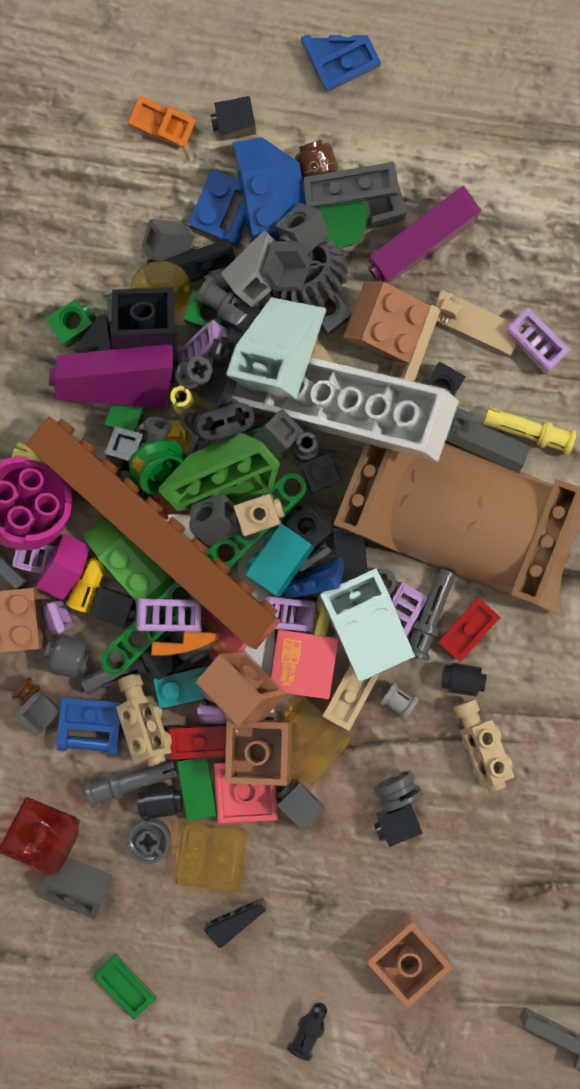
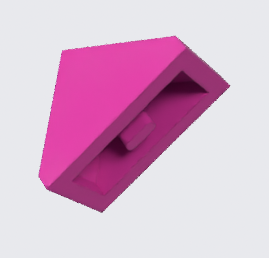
(63, 567)

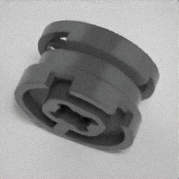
(398, 791)
(149, 840)

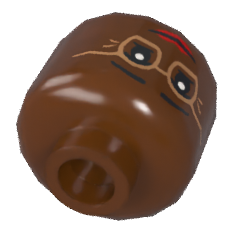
(316, 159)

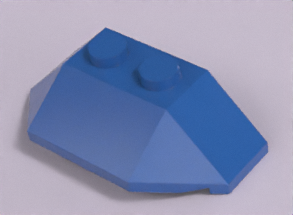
(268, 185)

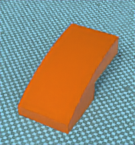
(161, 122)
(191, 642)

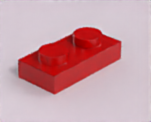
(468, 629)
(198, 741)

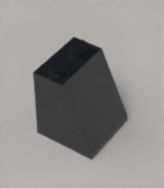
(144, 319)

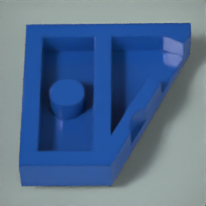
(340, 58)
(316, 579)

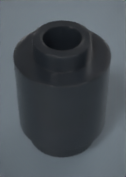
(463, 679)
(159, 801)

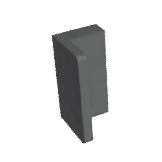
(76, 888)

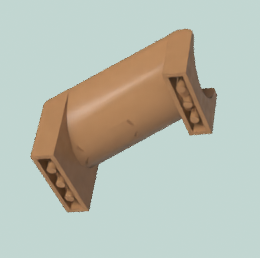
(466, 518)

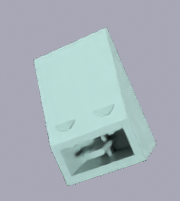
(277, 347)
(367, 625)

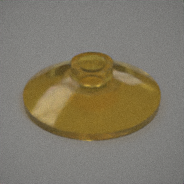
(163, 274)

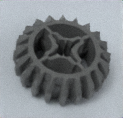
(323, 278)

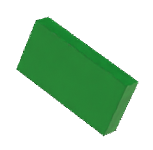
(197, 788)
(124, 986)

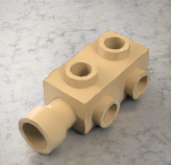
(142, 728)
(487, 747)

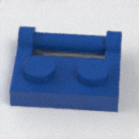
(214, 206)
(92, 716)

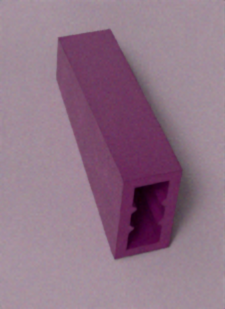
(424, 236)
(115, 376)

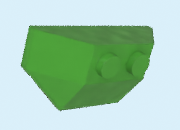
(233, 466)
(129, 564)

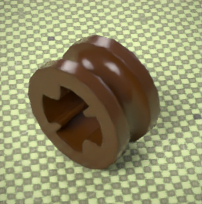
(26, 691)

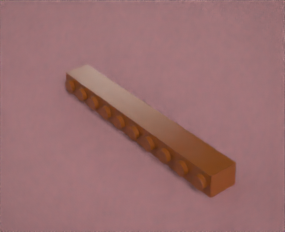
(153, 533)

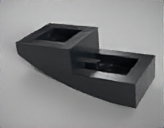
(161, 664)

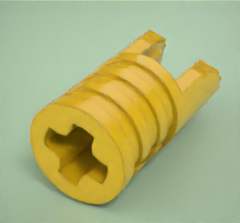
(87, 586)

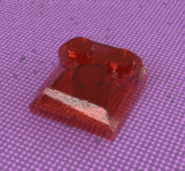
(40, 837)

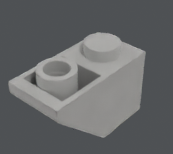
(246, 271)

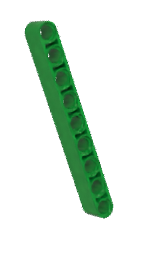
(241, 546)

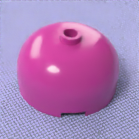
(32, 504)

